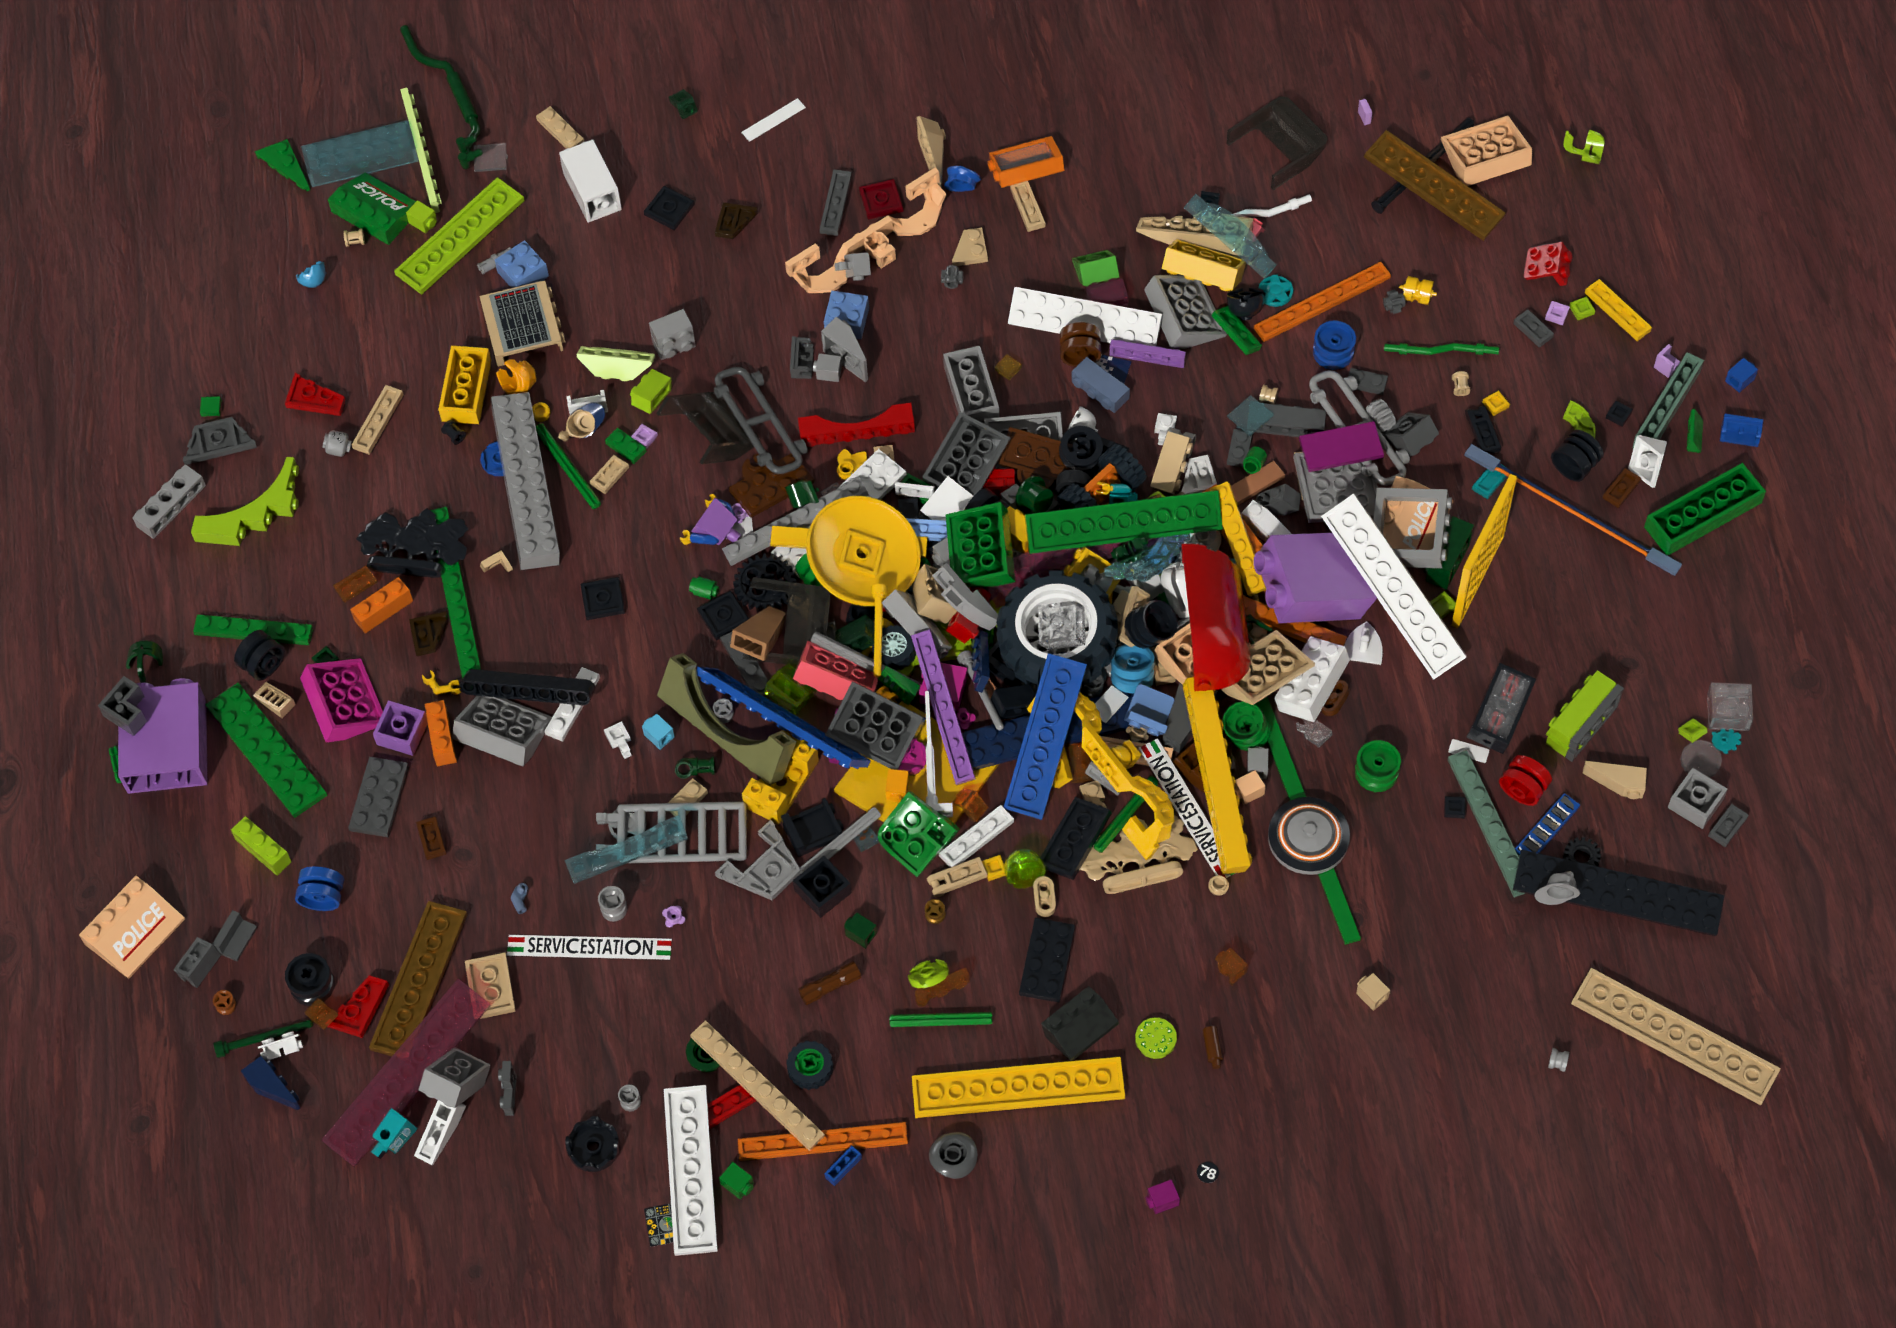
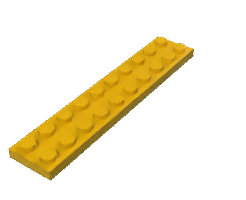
(1018, 1087)

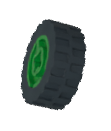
(809, 1065)

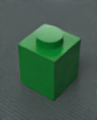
(737, 1181)

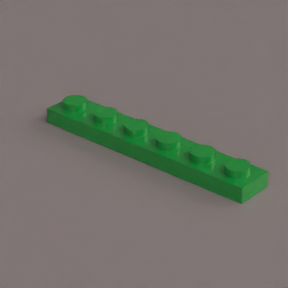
(240, 628)

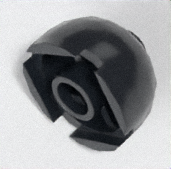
(1245, 303)

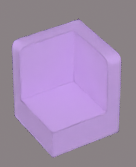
(1666, 362)

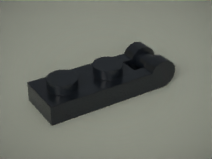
(1483, 430)

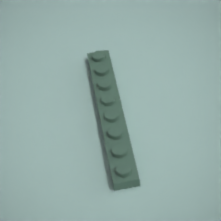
(1486, 816)

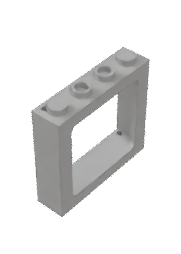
(1418, 558)

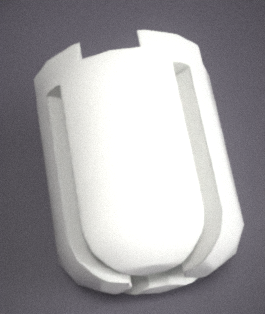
(1175, 588)

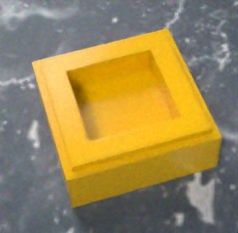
(1496, 403)
(994, 867)

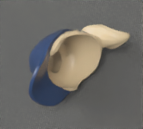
(583, 421)

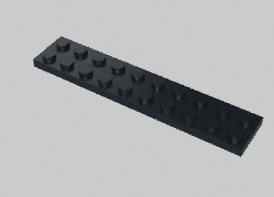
(1625, 893)

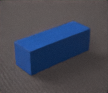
(843, 1165)

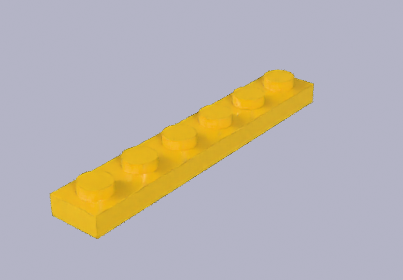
(1238, 539)

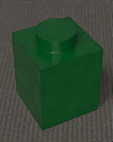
(860, 930)

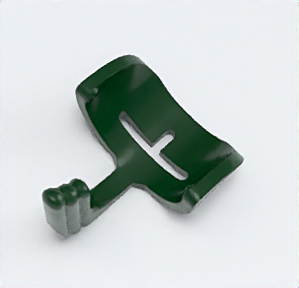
(149, 648)

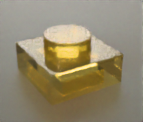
(1008, 367)

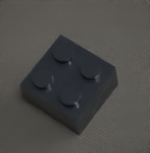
(822, 886)

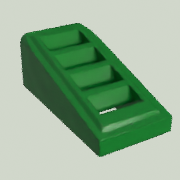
(899, 684)

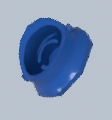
(961, 179)

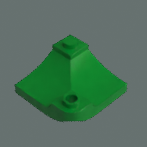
(916, 833)

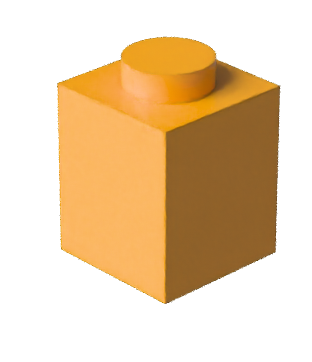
(897, 785)

